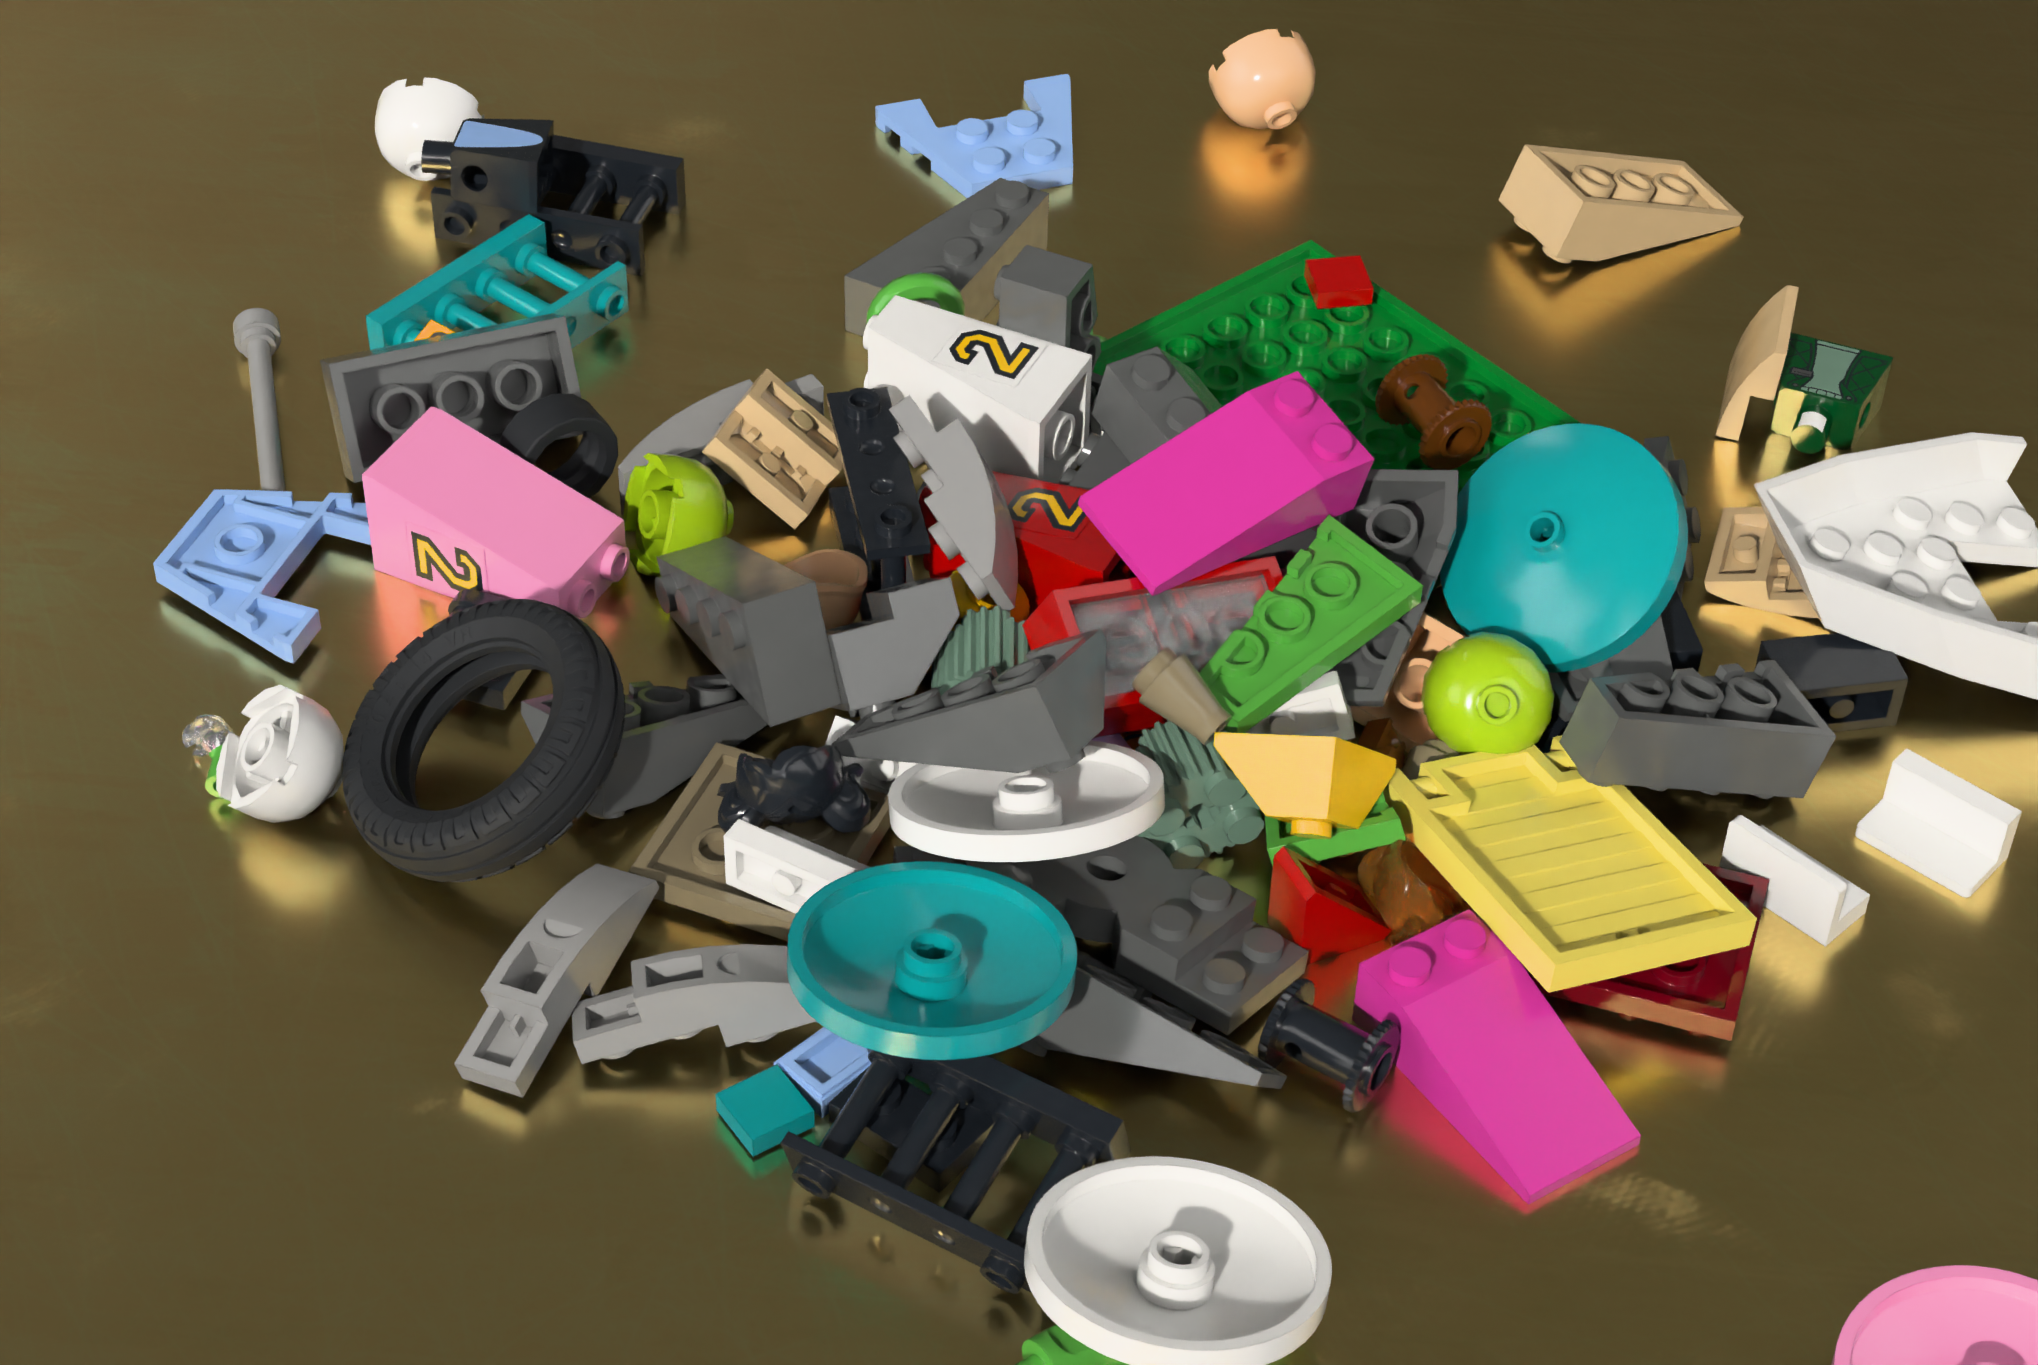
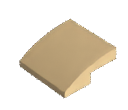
(1757, 361)
(777, 448)
(1751, 568)

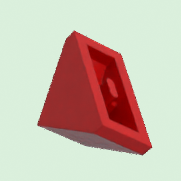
(1320, 908)

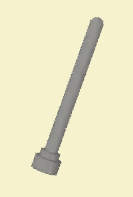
(257, 338)

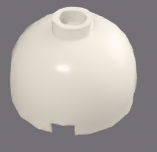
(419, 113)
(283, 759)

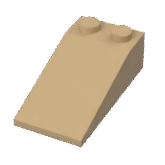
(1609, 202)

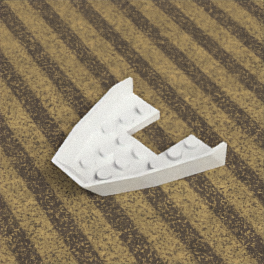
(1884, 546)

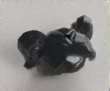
(796, 788)

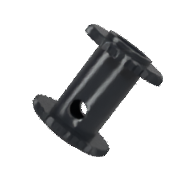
(1329, 1044)

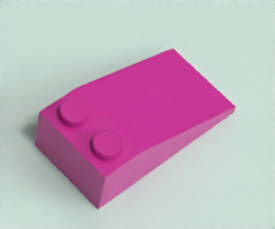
(1231, 485)
(1493, 1055)

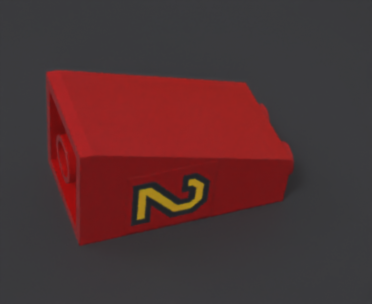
(1053, 540)

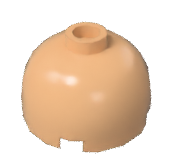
(1264, 79)

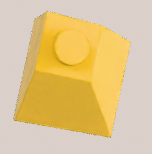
(1307, 779)

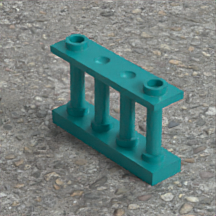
(494, 274)

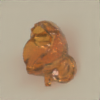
(1407, 890)

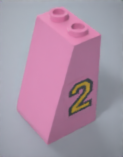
(477, 517)

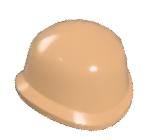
(838, 580)

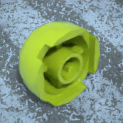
(672, 508)
(1487, 695)

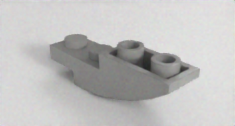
(693, 428)
(965, 503)
(547, 969)
(688, 991)

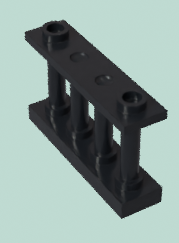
(593, 175)
(880, 507)
(1016, 1105)

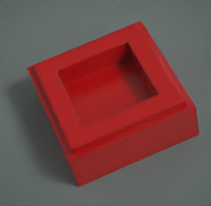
(1338, 282)

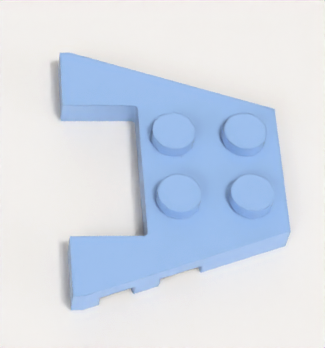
(976, 152)
(245, 550)

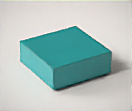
(764, 1110)

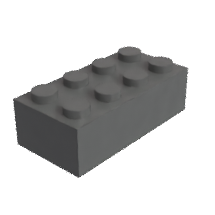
(471, 374)

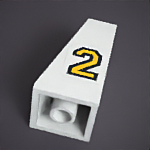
(1009, 390)

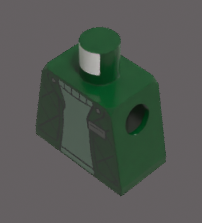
(1827, 393)

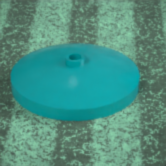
(1567, 544)
(931, 960)

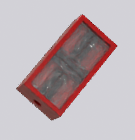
(1137, 626)

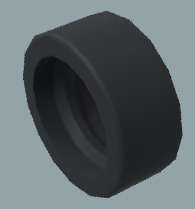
(558, 415)

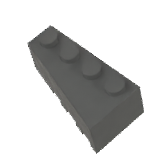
(961, 245)
(1051, 301)
(754, 625)
(1699, 732)

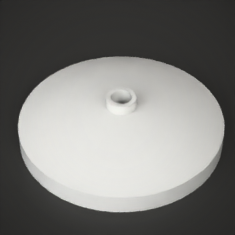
(1028, 813)
(1177, 1263)

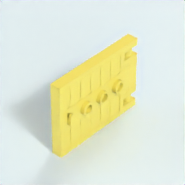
(1564, 867)

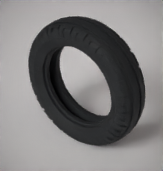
(540, 796)

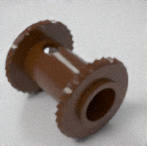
(1449, 429)

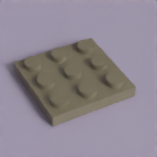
(690, 857)

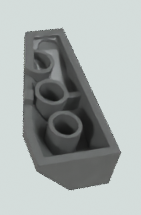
(1413, 524)
(663, 737)
(1123, 1024)

